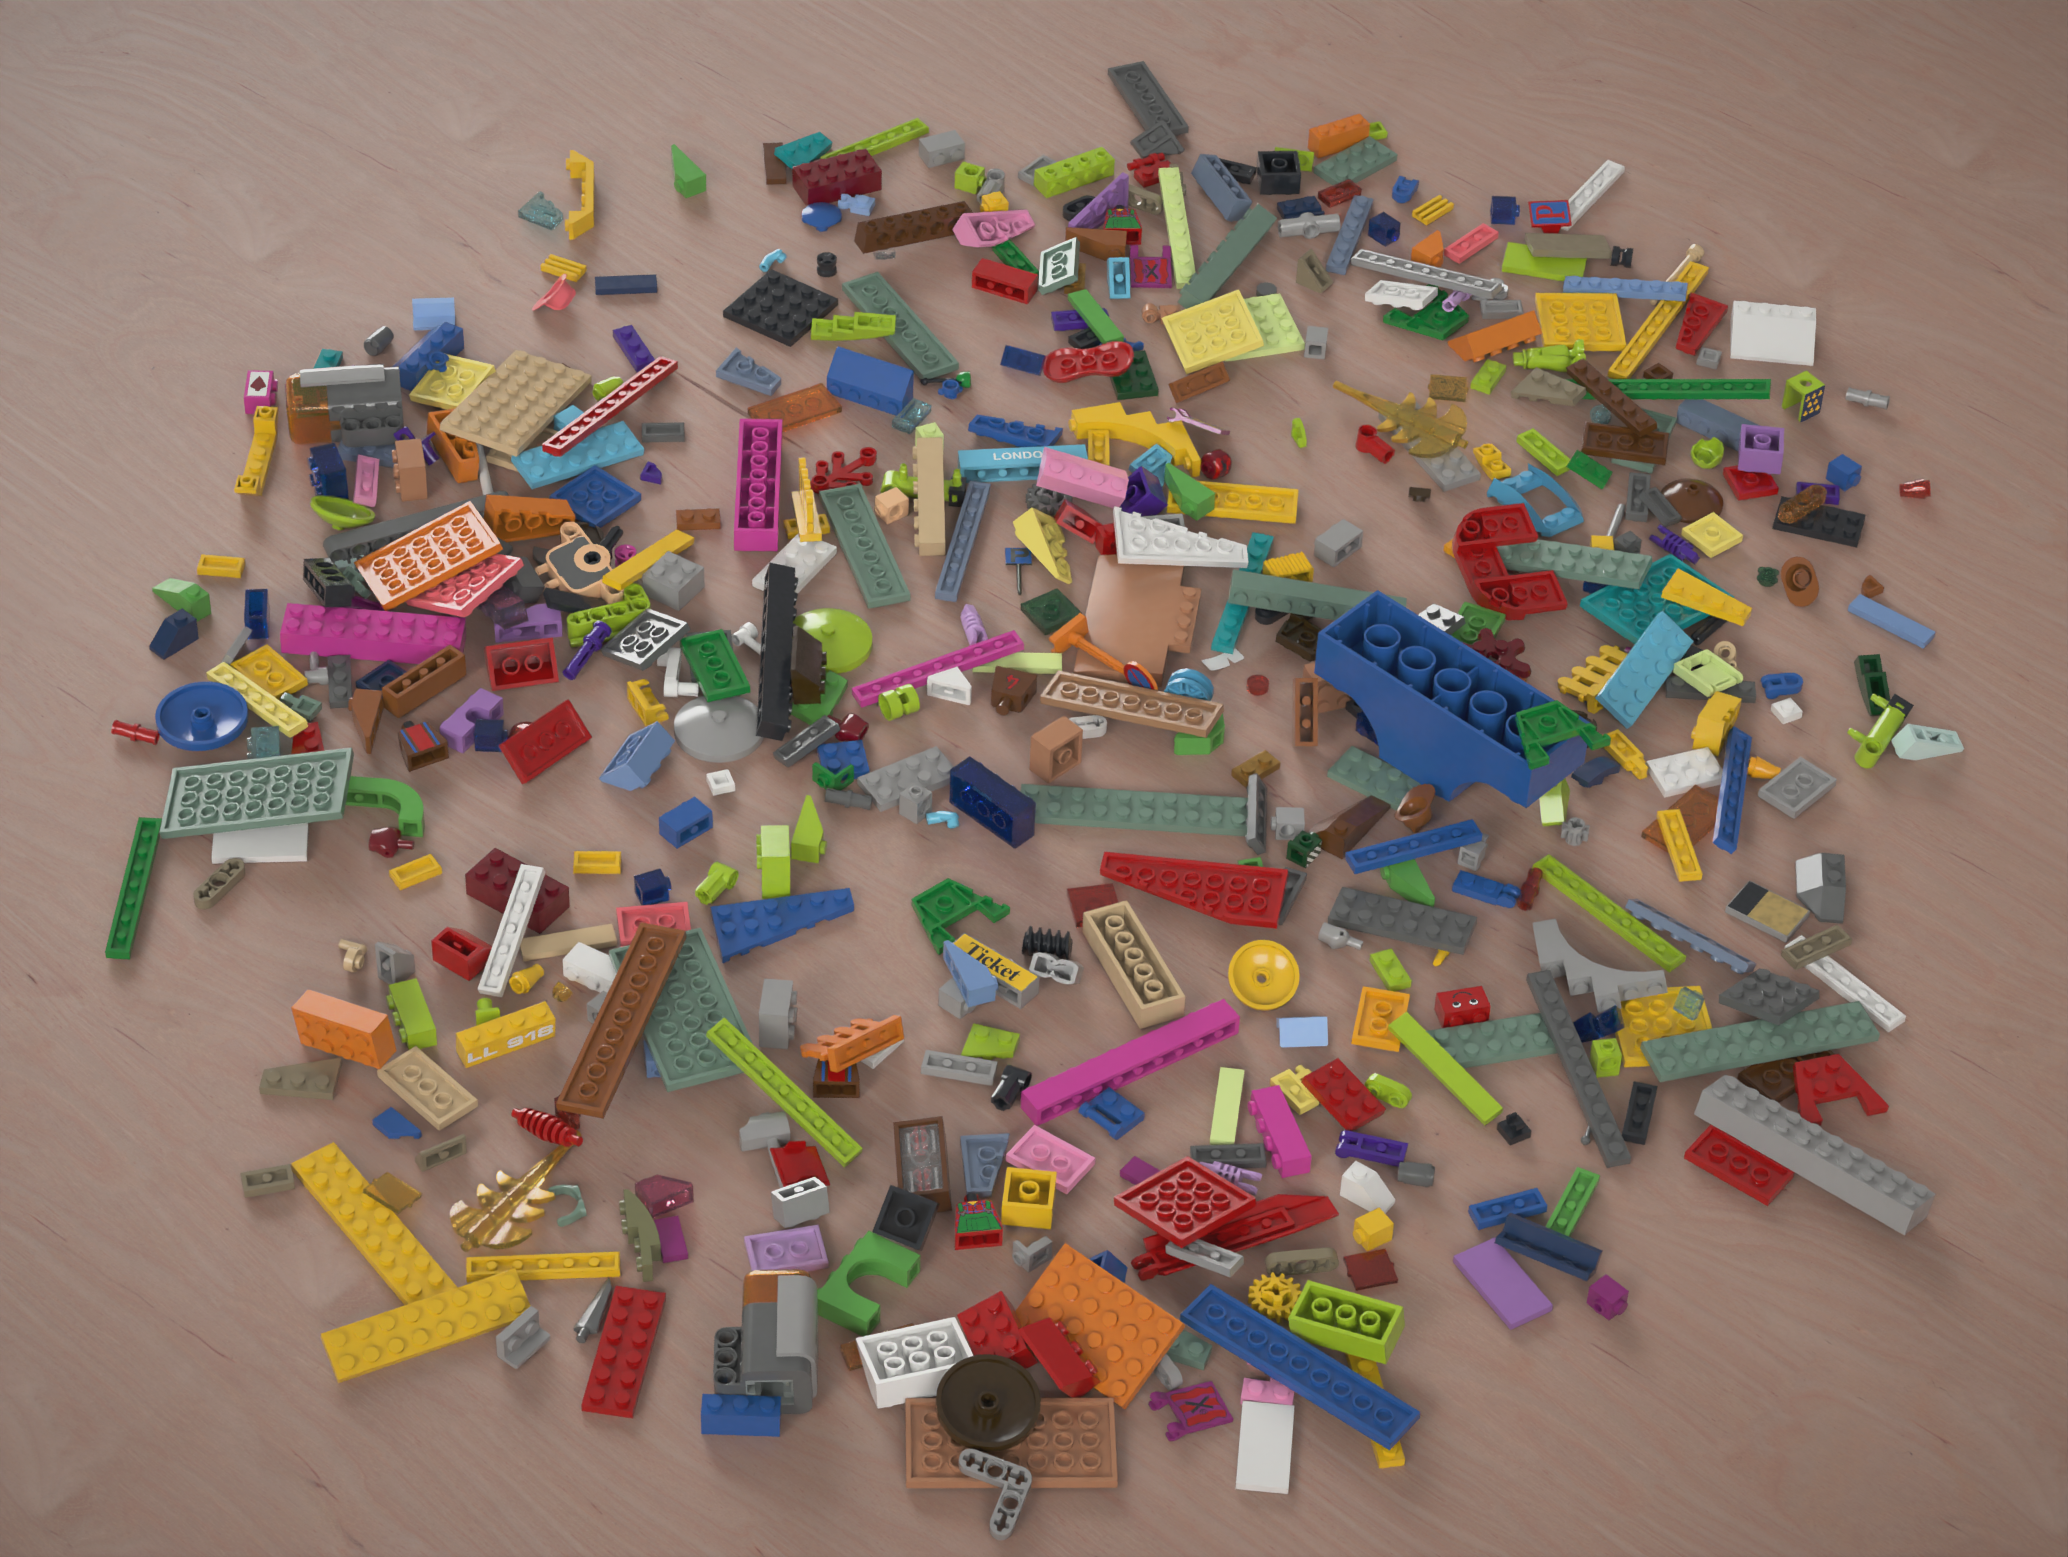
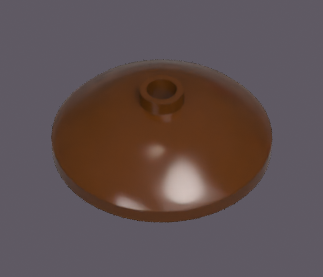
(1693, 499)

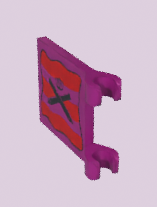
(1150, 271)
(1194, 1407)

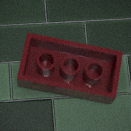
(837, 175)
(493, 882)

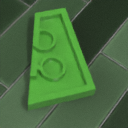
(835, 689)

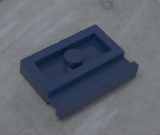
(1296, 207)

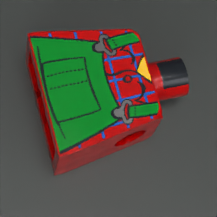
(1124, 220)
(977, 1224)

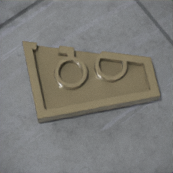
(1550, 387)
(303, 1080)

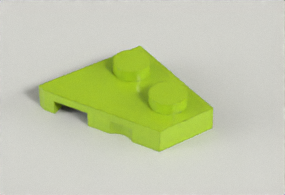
(990, 1043)

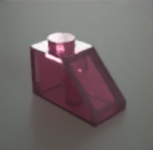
(663, 1194)

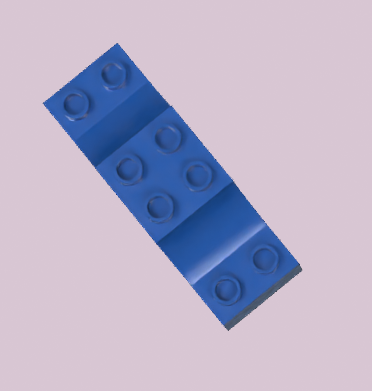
(1438, 703)

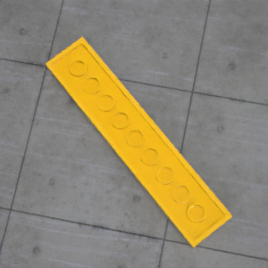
(371, 1226)

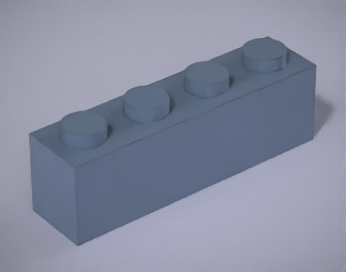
(1221, 187)
(1711, 421)

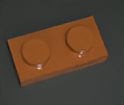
(698, 519)

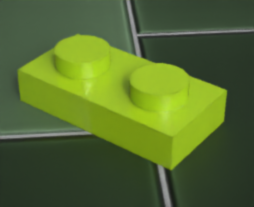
(1488, 376)
(1390, 970)

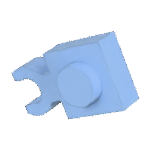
(859, 205)

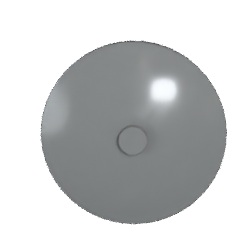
(717, 729)

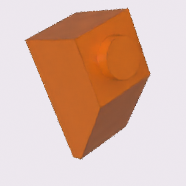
(1429, 250)

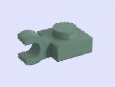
(356, 580)
(304, 706)

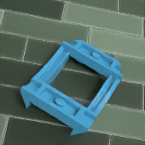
(1510, 493)

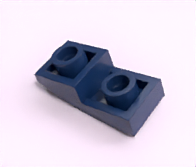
(1594, 771)

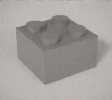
(673, 580)
(777, 1014)

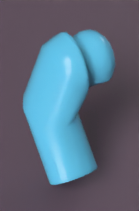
(770, 258)
(943, 816)

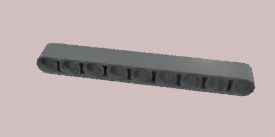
(373, 537)

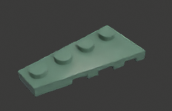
(1190, 1350)

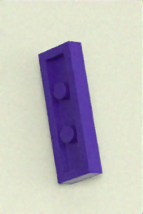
(633, 347)

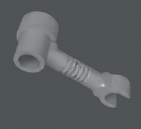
(316, 674)

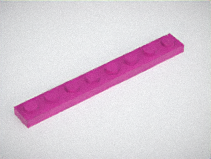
(963, 659)

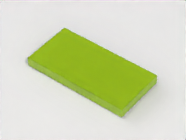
(1520, 261)

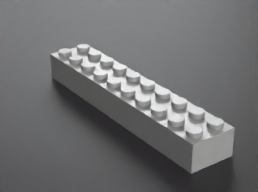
(1815, 1154)

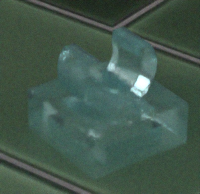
(1689, 1003)

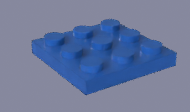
(597, 497)

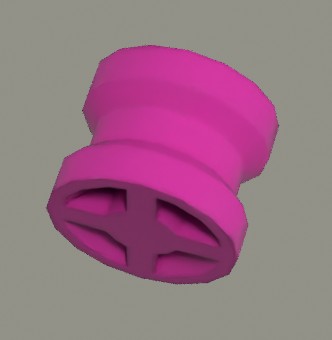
(624, 553)

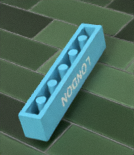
(1008, 463)

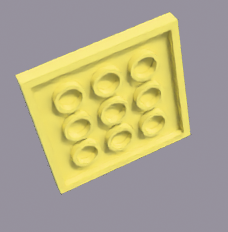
(1212, 332)

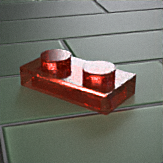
(1339, 193)

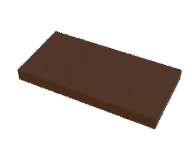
(1624, 444)
(1775, 1077)

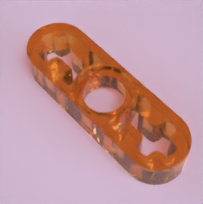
(1785, 511)

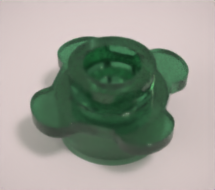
(1767, 576)

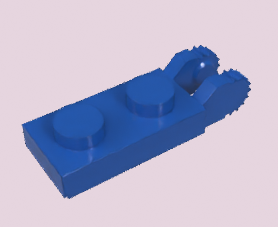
(1486, 889)

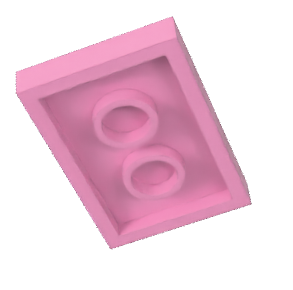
(1049, 1153)

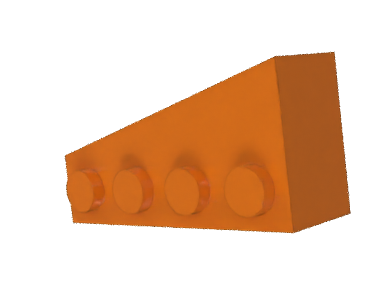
(457, 453)
(526, 517)

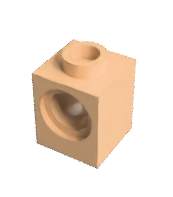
(891, 505)

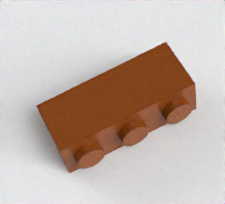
(1305, 712)

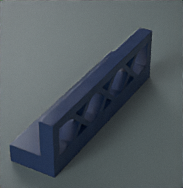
(1549, 1247)

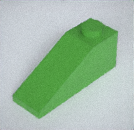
(688, 177)
(1189, 494)
(185, 596)
(1408, 882)

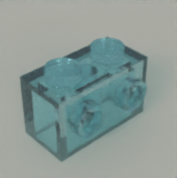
(264, 742)

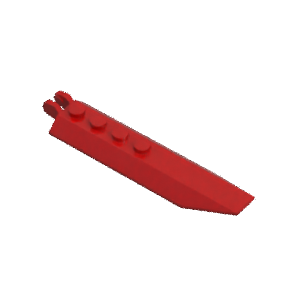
(1265, 1222)

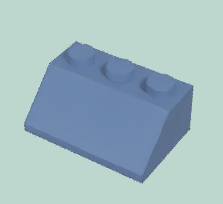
(638, 758)

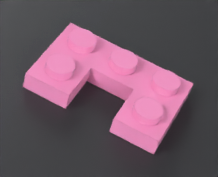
(1266, 1392)

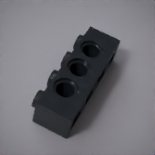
(327, 582)

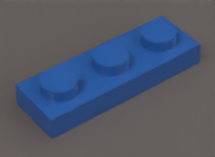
(1496, 1210)

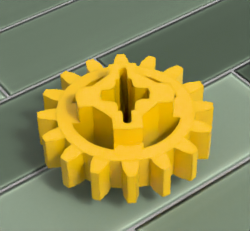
(1274, 1296)

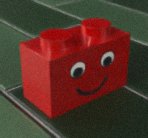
(1462, 1007)

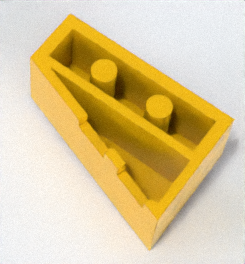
(1715, 722)

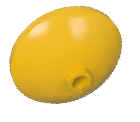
(1266, 960)

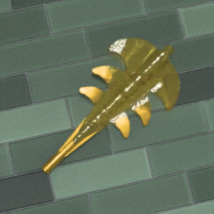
(1436, 433)
(492, 1224)

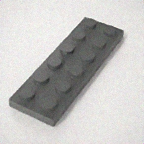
(1146, 97)
(1402, 920)

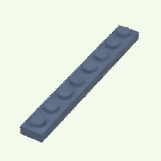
(962, 541)

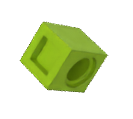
(969, 177)
(1605, 1057)

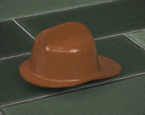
(1800, 581)
(1416, 807)

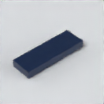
(625, 284)

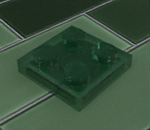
(1050, 611)

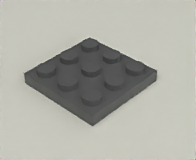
(645, 639)
(1769, 996)

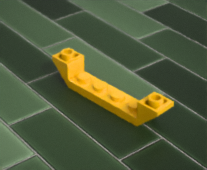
(582, 220)
(260, 453)

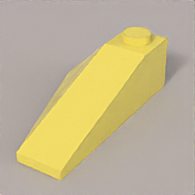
(1045, 541)

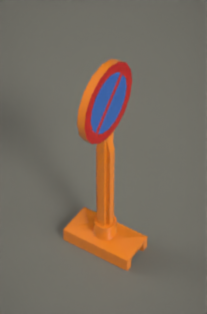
(1073, 633)

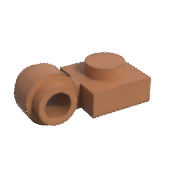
(1151, 313)

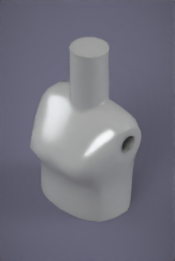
(1338, 937)

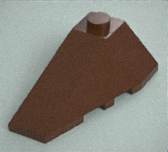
(1349, 826)

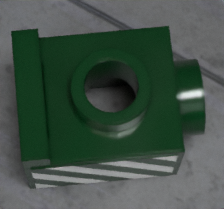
(1306, 843)

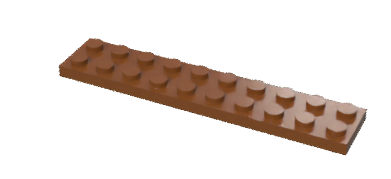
(621, 1020)

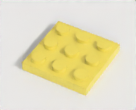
(454, 385)

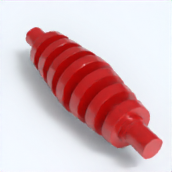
(547, 1127)

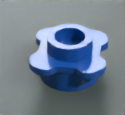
(441, 358)
(950, 389)

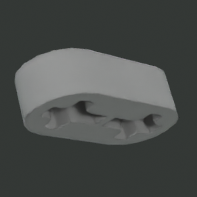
(1168, 1373)

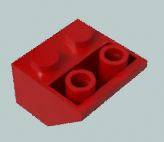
(460, 952)

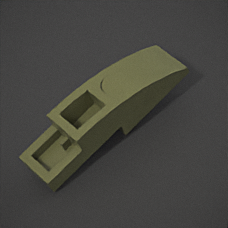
(640, 1232)

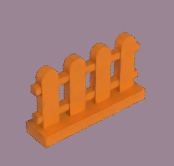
(855, 1042)

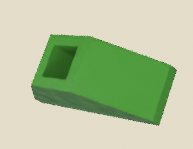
(1193, 745)

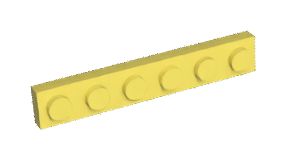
(259, 700)

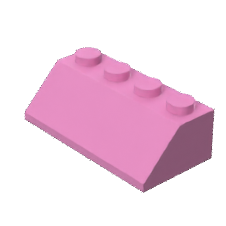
(1082, 478)

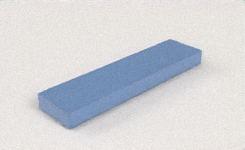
(1891, 621)

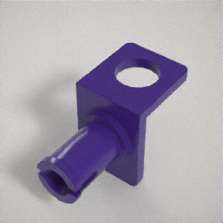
(428, 452)

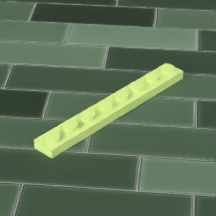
(1177, 225)

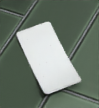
(1221, 660)

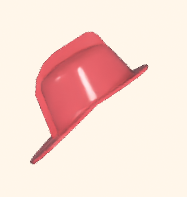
(558, 296)

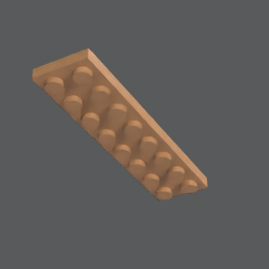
(1132, 703)

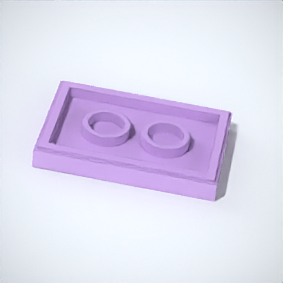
(787, 1249)

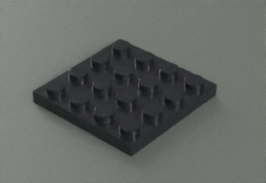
(780, 307)

